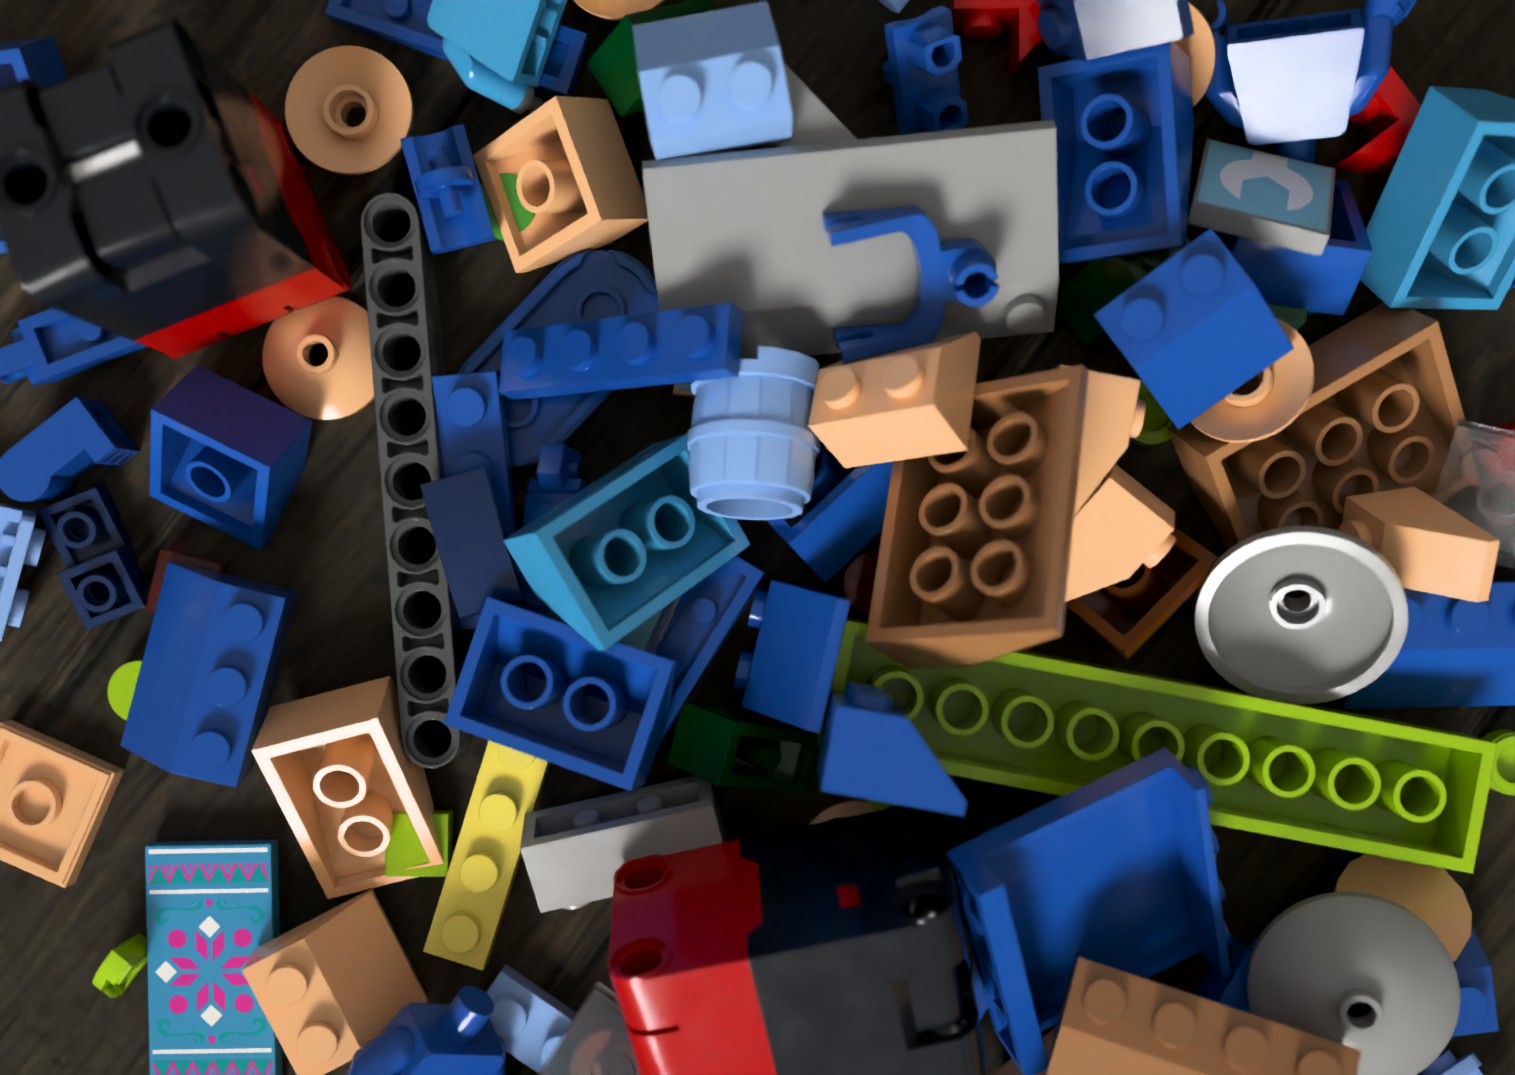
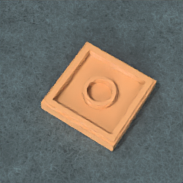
(50, 802)

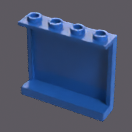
(1096, 876)

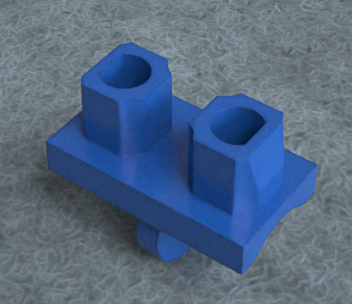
(925, 73)
(448, 190)

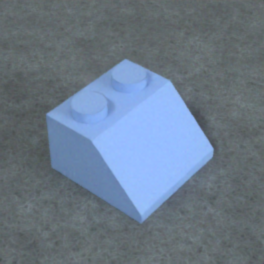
(713, 82)

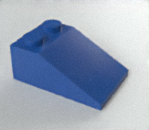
(1121, 151)

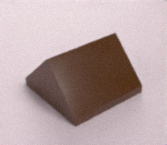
(1134, 608)

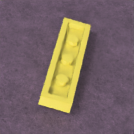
(486, 856)

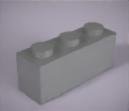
(581, 844)

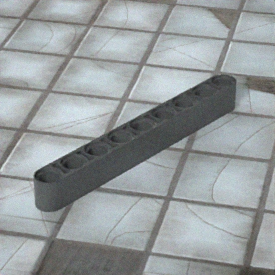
(398, 454)

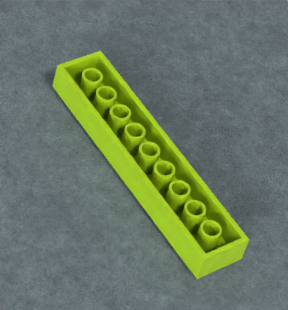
(1267, 761)

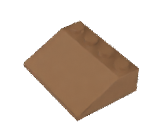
(1371, 425)
(983, 533)
(1142, 1027)

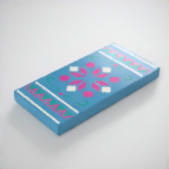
(203, 922)

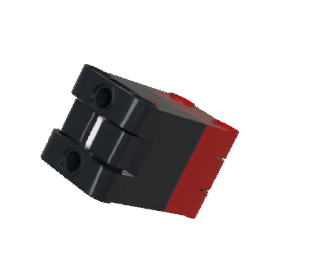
(160, 199)
(798, 954)

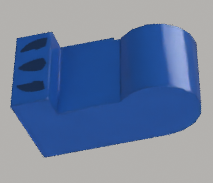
(62, 448)

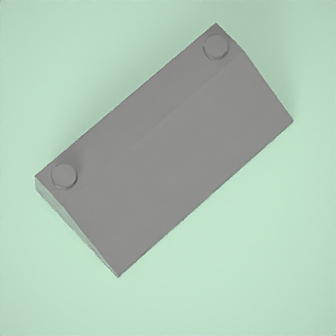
(755, 234)

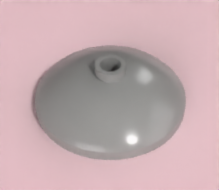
(1308, 645)
(1355, 950)

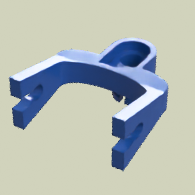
(940, 277)

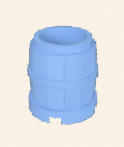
(753, 438)

